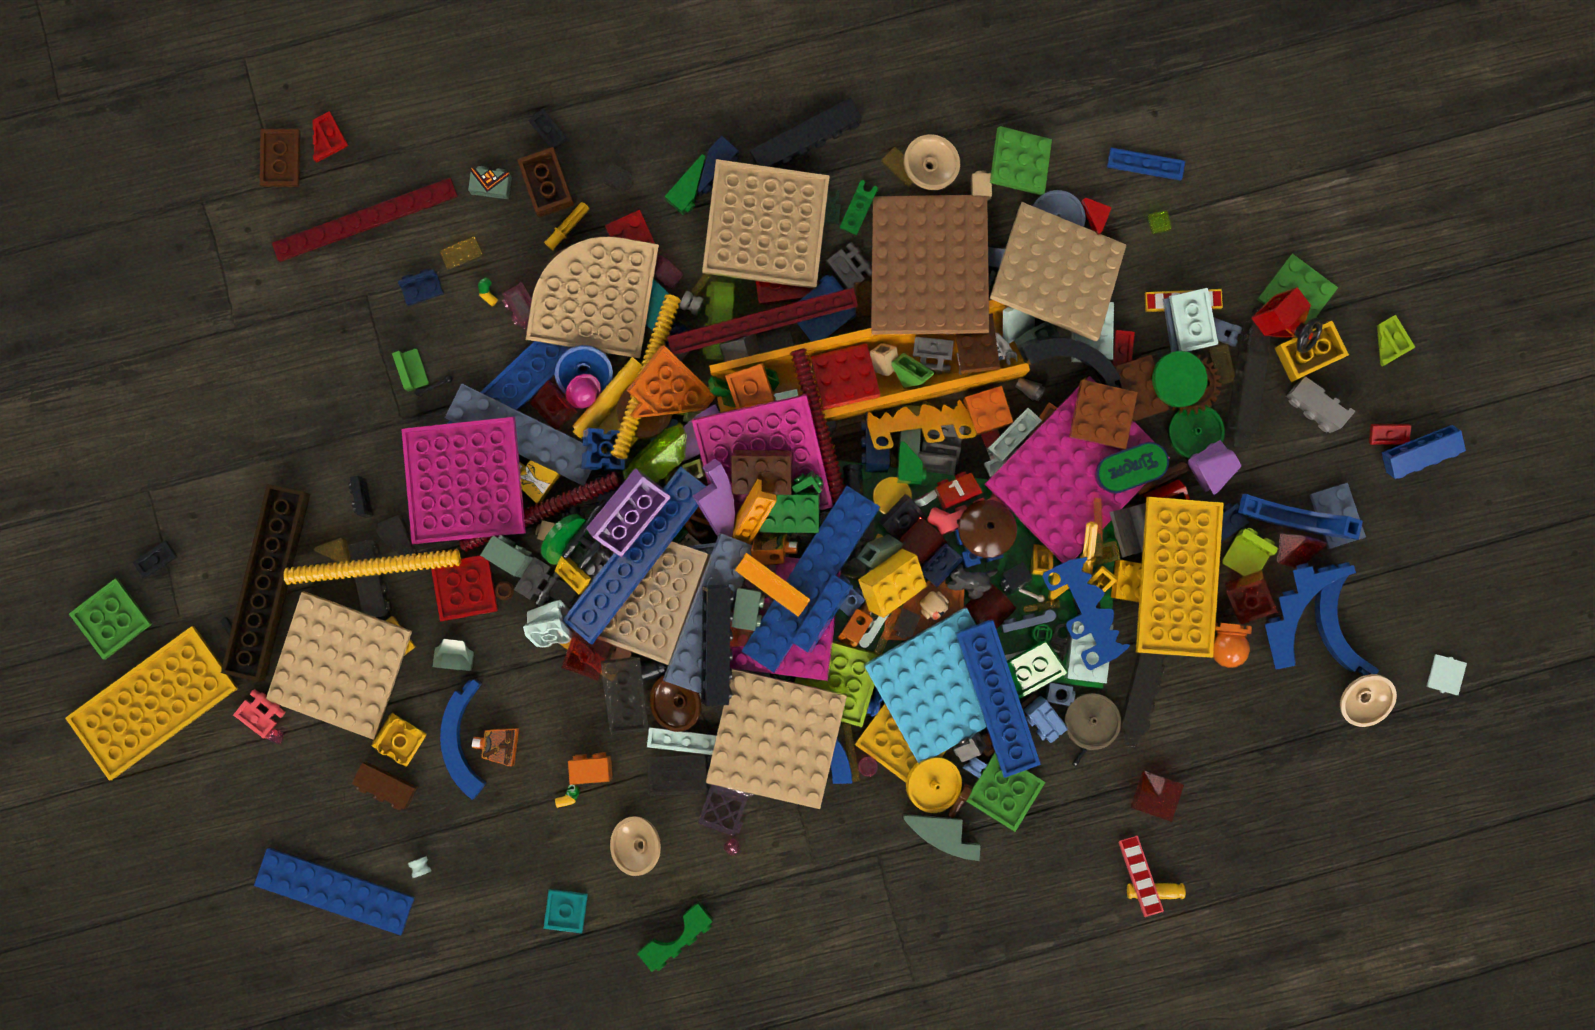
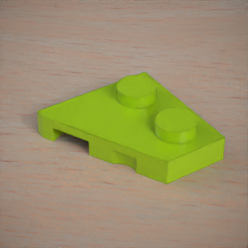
(1392, 340)

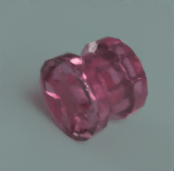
(868, 769)

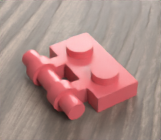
(255, 718)

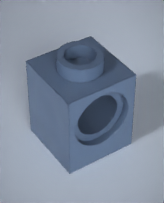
(1051, 691)

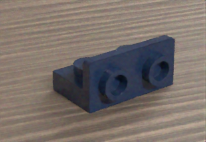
(421, 286)
(1232, 520)
(941, 565)

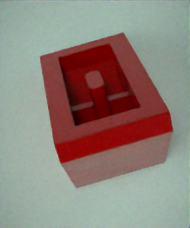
(1096, 214)

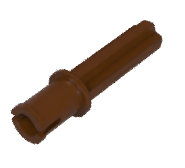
(1170, 474)

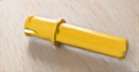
(567, 225)
(1089, 546)

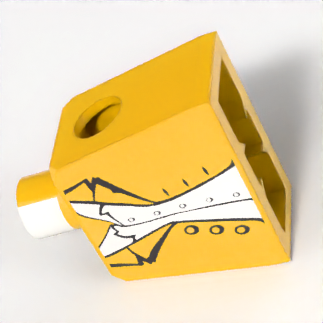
(537, 480)

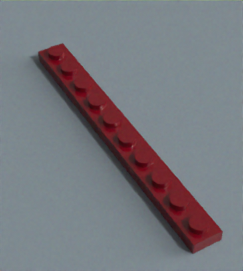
(364, 219)
(762, 321)

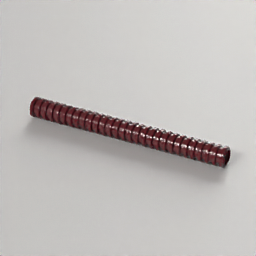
(827, 451)
(557, 504)

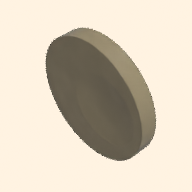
(1092, 721)

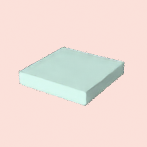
(1016, 323)

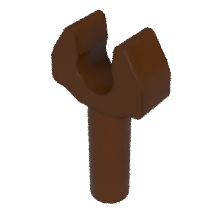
(964, 795)

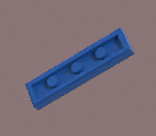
(1146, 164)

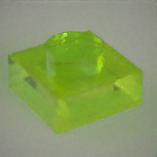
(1159, 222)

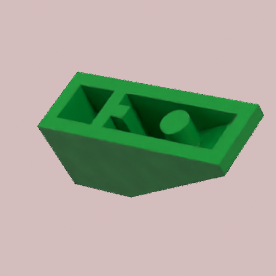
(685, 191)

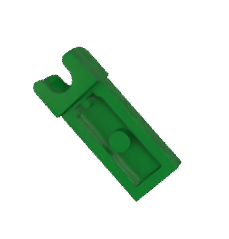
(858, 209)

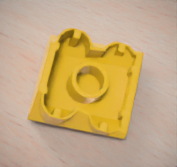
(398, 739)

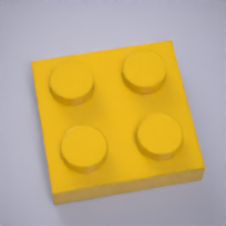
(1128, 582)

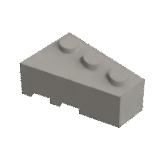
(1319, 405)

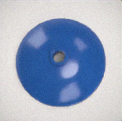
(583, 355)

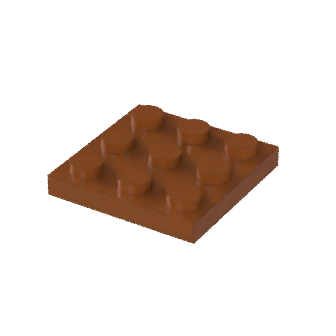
(1103, 414)

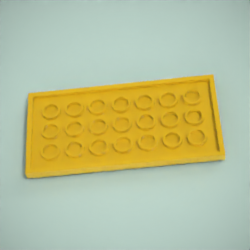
(1179, 577)
(151, 703)

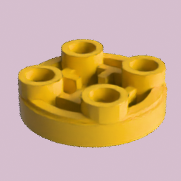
(889, 492)

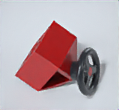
(1285, 317)

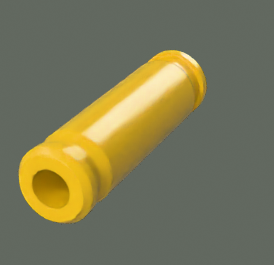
(1164, 890)

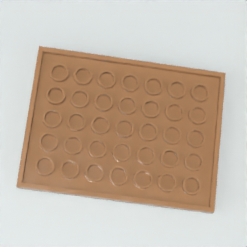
(930, 265)

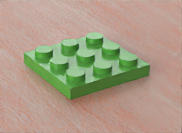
(1020, 160)
(1298, 274)
(110, 619)
(1007, 797)

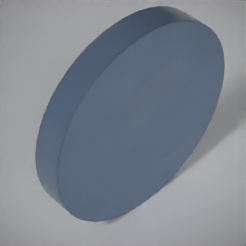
(1062, 205)

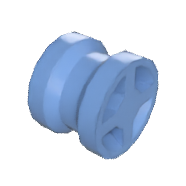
(975, 766)

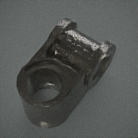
(1058, 643)

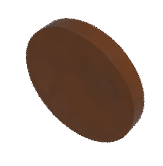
(648, 426)

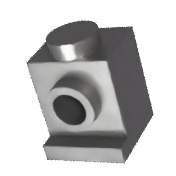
(970, 747)

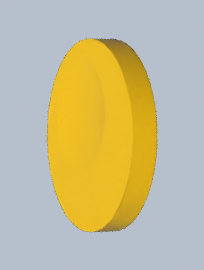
(934, 784)

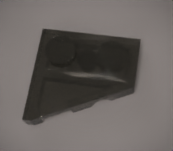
(774, 340)

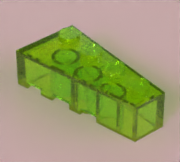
(719, 310)

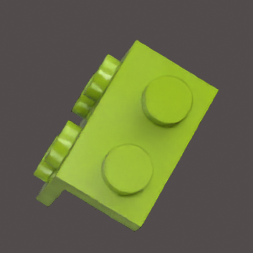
(1248, 552)

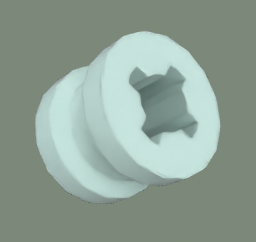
(419, 867)

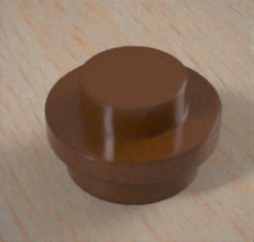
(504, 590)

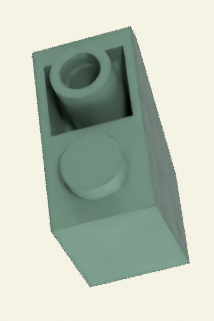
(879, 550)

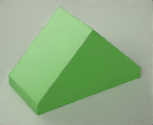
(910, 371)

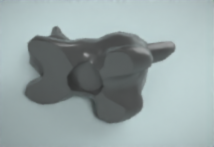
(975, 582)

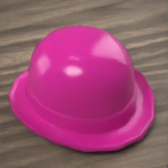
(583, 391)

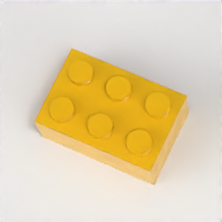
(1326, 351)
(892, 583)

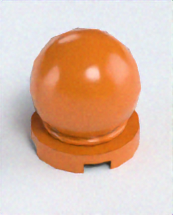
(1231, 645)

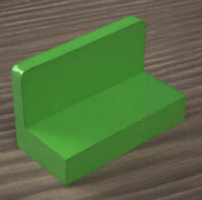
(410, 369)

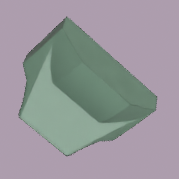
(453, 655)

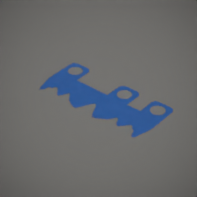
(1094, 620)

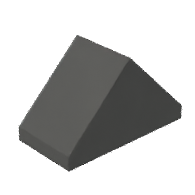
(739, 348)

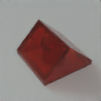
(553, 406)
(922, 541)
(1297, 549)
(990, 606)

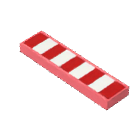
(1141, 876)

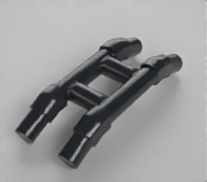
(579, 537)

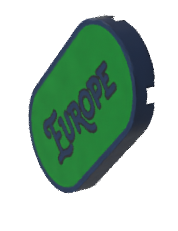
(1132, 467)

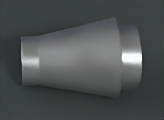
(1030, 388)

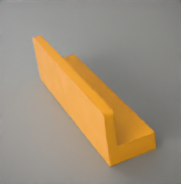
(753, 513)
(772, 585)

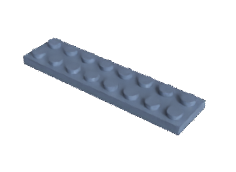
(534, 438)
(686, 660)

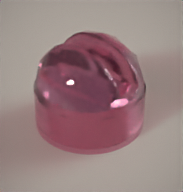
(275, 736)
(732, 846)

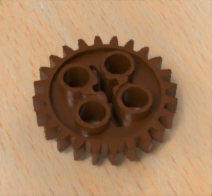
(1209, 393)

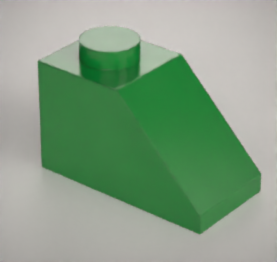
(909, 466)

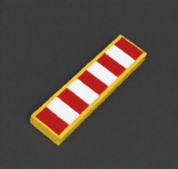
(1154, 300)

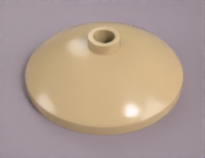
(937, 153)
(1368, 700)
(627, 846)

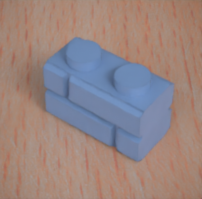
(1045, 719)

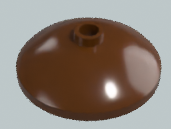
(978, 537)
(670, 710)

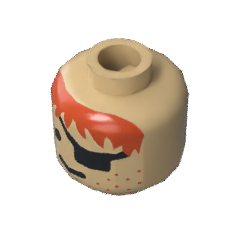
(934, 605)

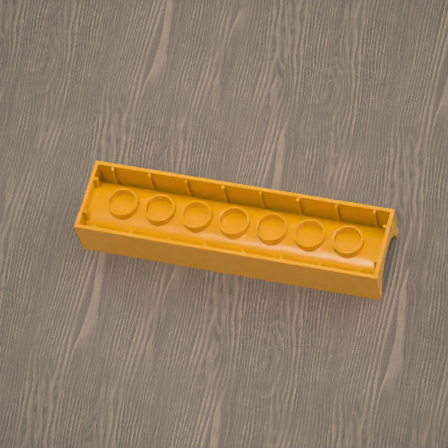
(890, 387)

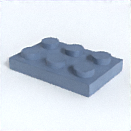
(1336, 501)

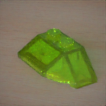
(661, 454)

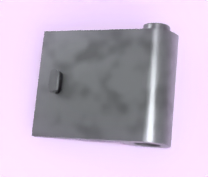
(1129, 528)

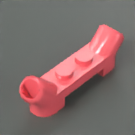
(948, 522)

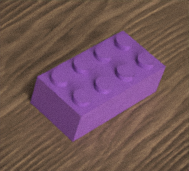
(628, 512)

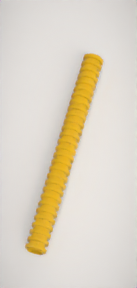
(658, 339)
(372, 566)

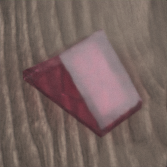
(667, 272)

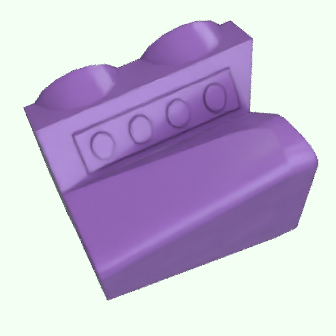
(1214, 466)

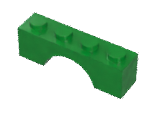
(656, 952)

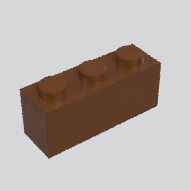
(384, 786)

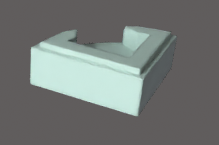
(925, 499)

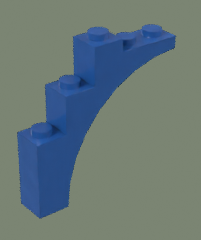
(1282, 632)

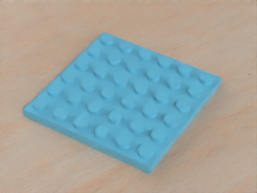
(929, 688)

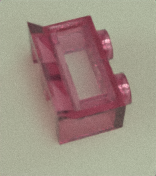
(520, 304)

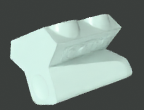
(547, 626)

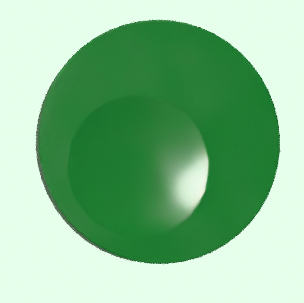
(1179, 379)
(1194, 432)
(560, 536)

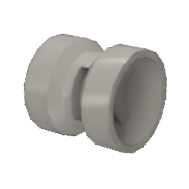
(695, 304)

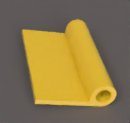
(603, 411)

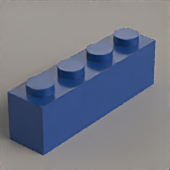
(1423, 452)
(822, 613)

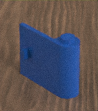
(824, 326)

